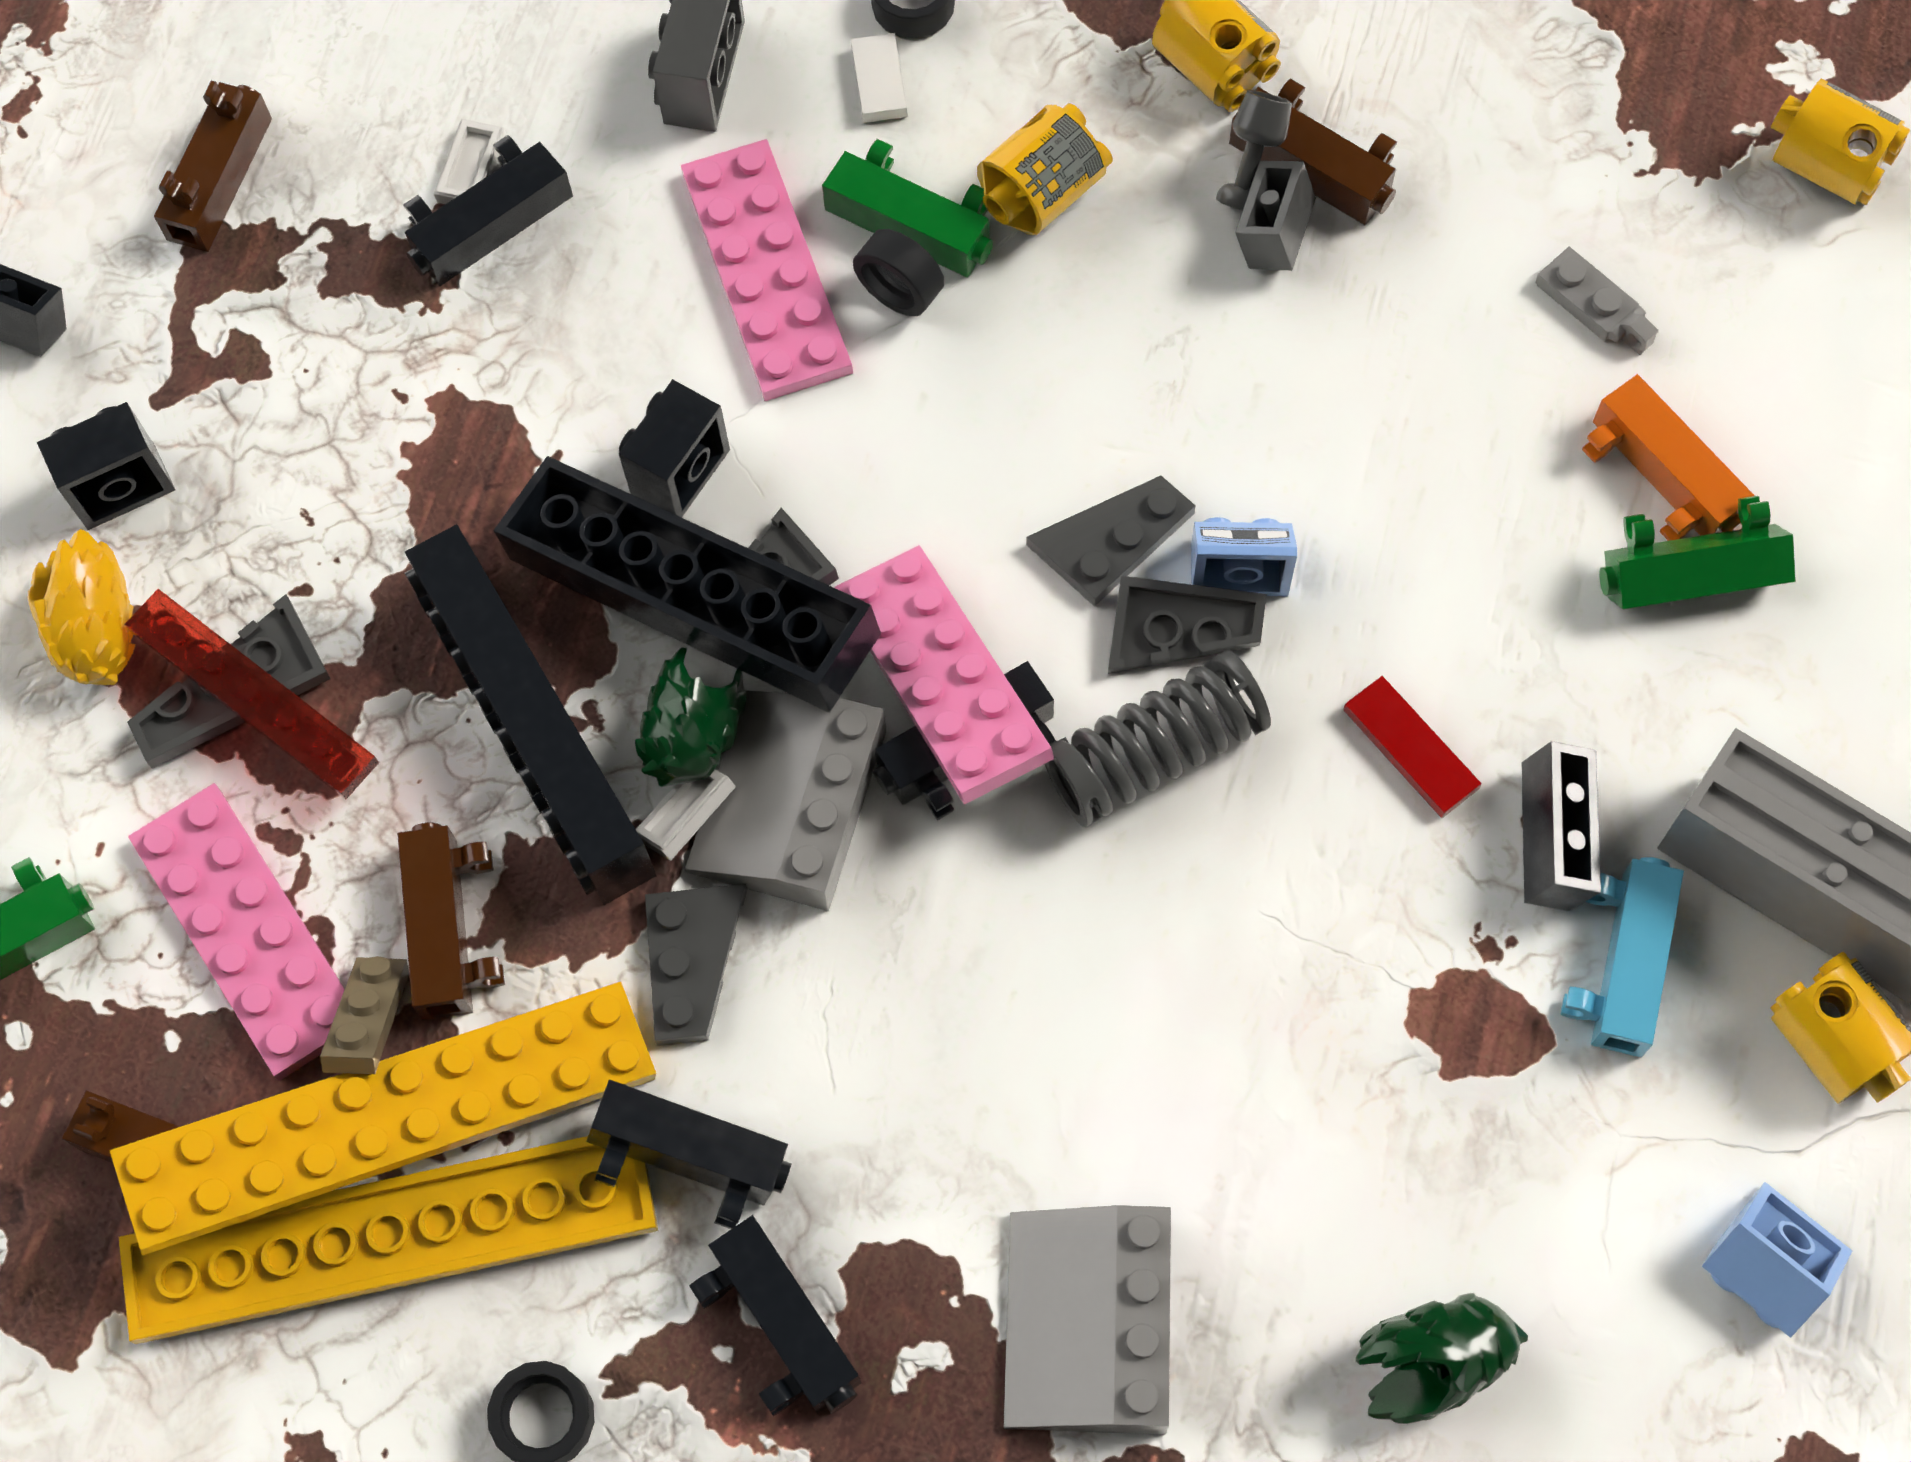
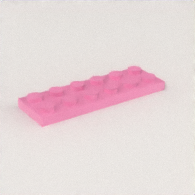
(766, 270)
(947, 677)
(243, 928)

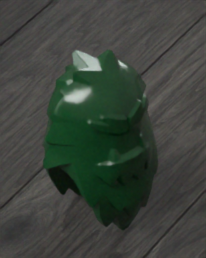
(687, 724)
(1439, 1356)

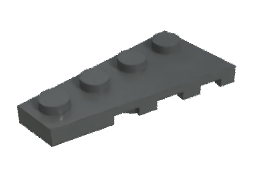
(190, 715)

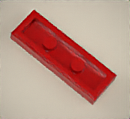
(1412, 746)

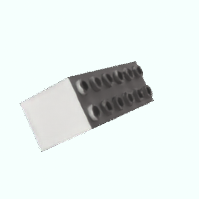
(1802, 857)

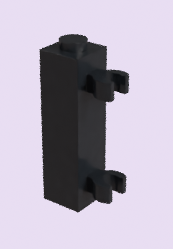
(486, 213)
(912, 770)
(689, 1145)
(786, 1317)

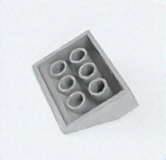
(794, 797)
(1089, 1320)

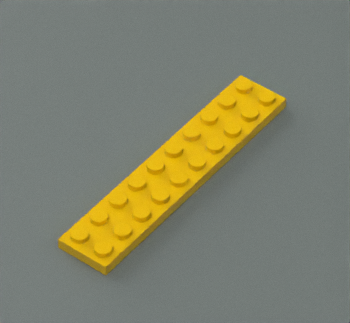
(377, 1122)
(385, 1238)

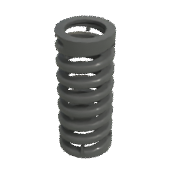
(1072, 768)

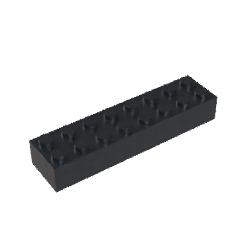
(689, 583)
(527, 717)

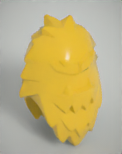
(82, 610)

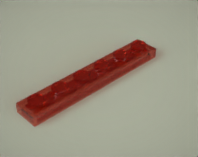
(252, 694)

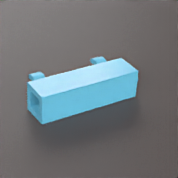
(1635, 960)

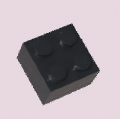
(674, 448)
(105, 465)

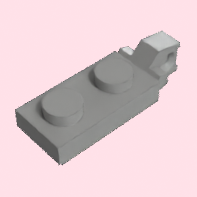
(1596, 301)

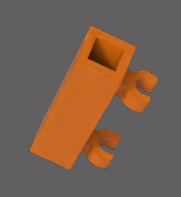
(1669, 458)

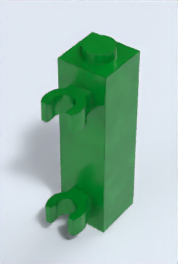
(879, 199)
(1698, 565)
(41, 917)

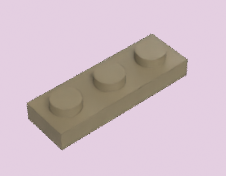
(364, 1016)

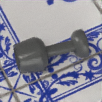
(1262, 123)

